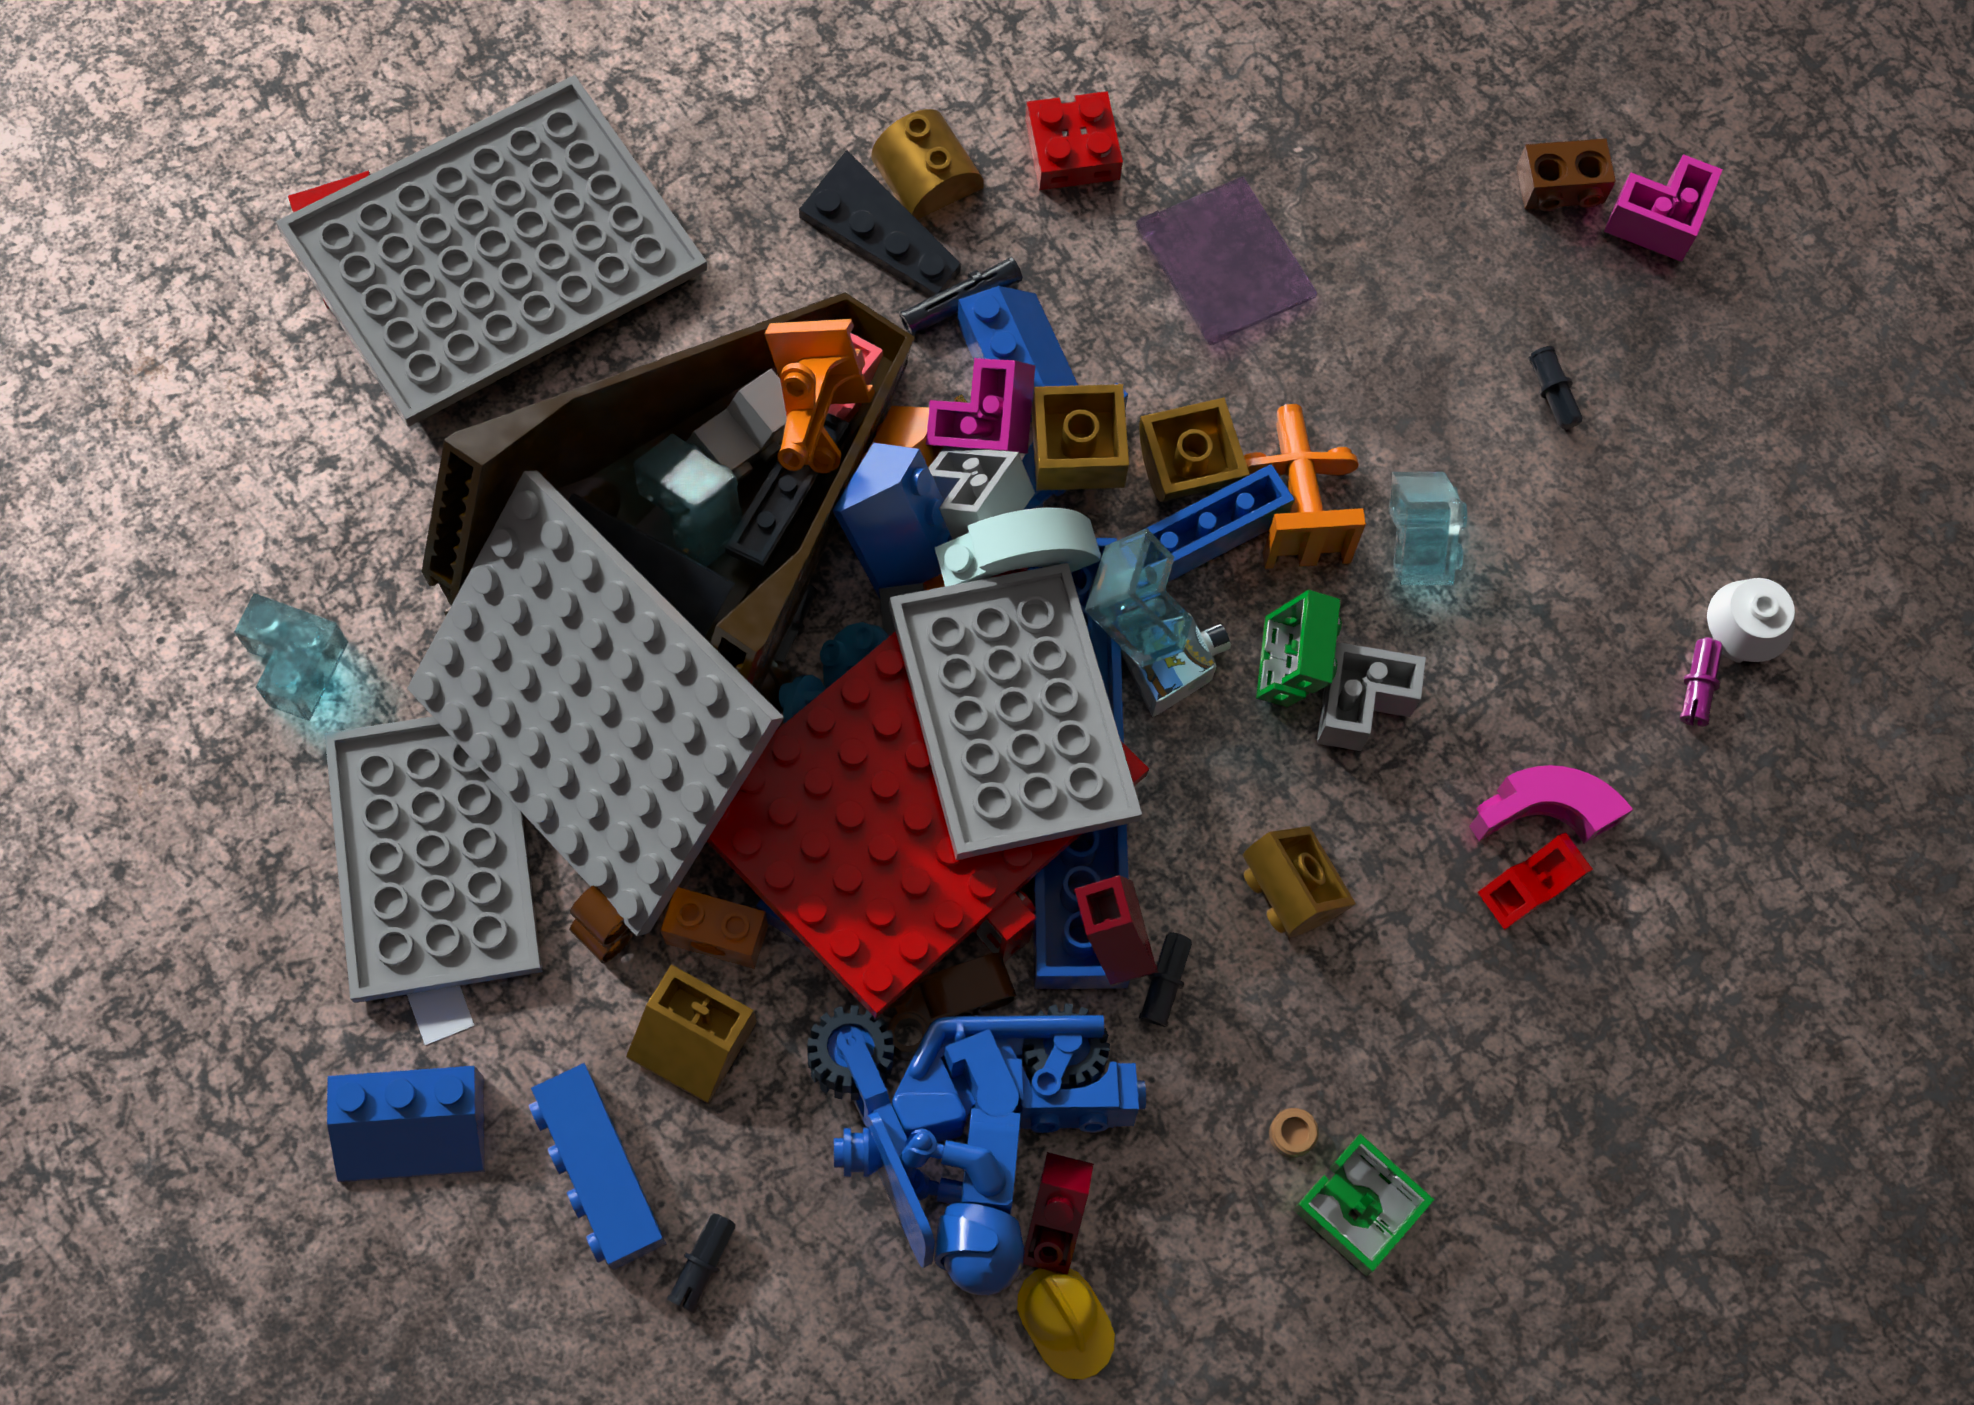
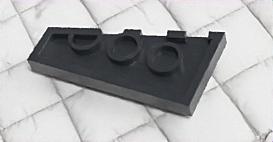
(874, 224)

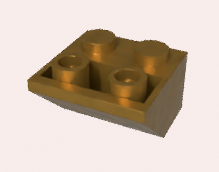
(690, 1033)

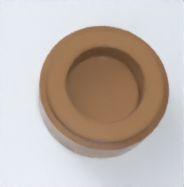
(1293, 1132)

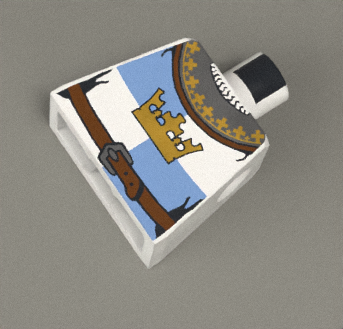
(1182, 674)

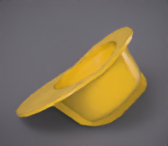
(1066, 1323)

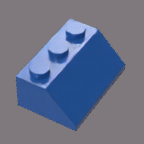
(1014, 327)
(893, 517)
(406, 1123)

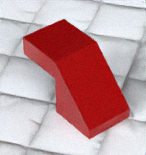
(1535, 881)

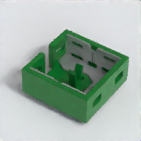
(1299, 650)
(1384, 1213)

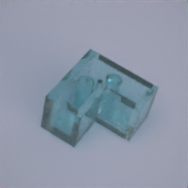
(695, 495)
(1427, 526)
(1133, 602)
(299, 649)

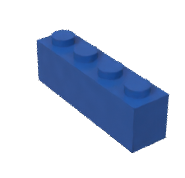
(1223, 520)
(597, 1166)

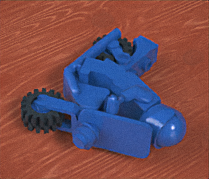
(958, 1070)

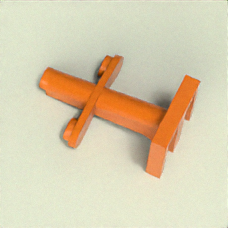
(815, 370)
(1308, 527)

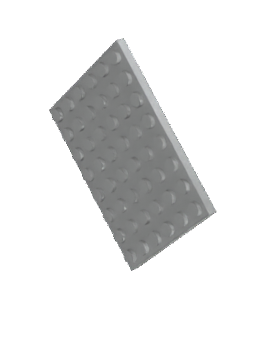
(491, 249)
(592, 702)

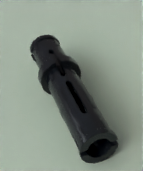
(946, 302)

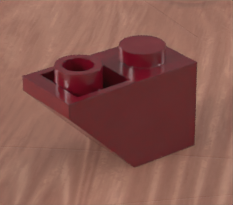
(1116, 929)
(1057, 1213)

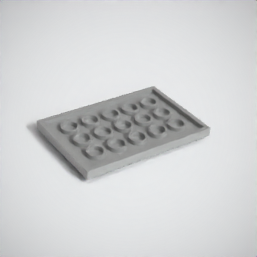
(1013, 711)
(426, 864)

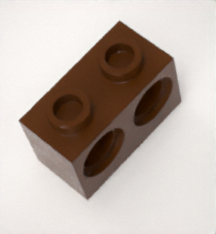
(1563, 166)

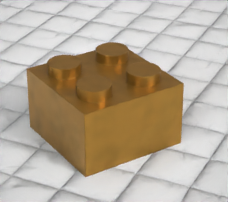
(1079, 437)

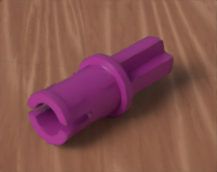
(1701, 682)

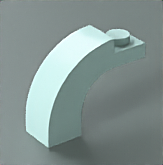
(1019, 541)

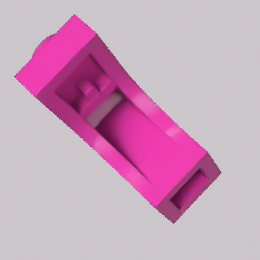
(1553, 791)

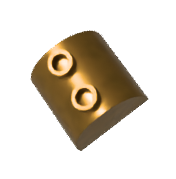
(925, 163)
(1191, 450)
(1296, 880)

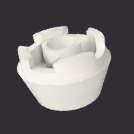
(1752, 619)

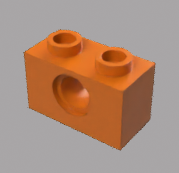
(714, 927)

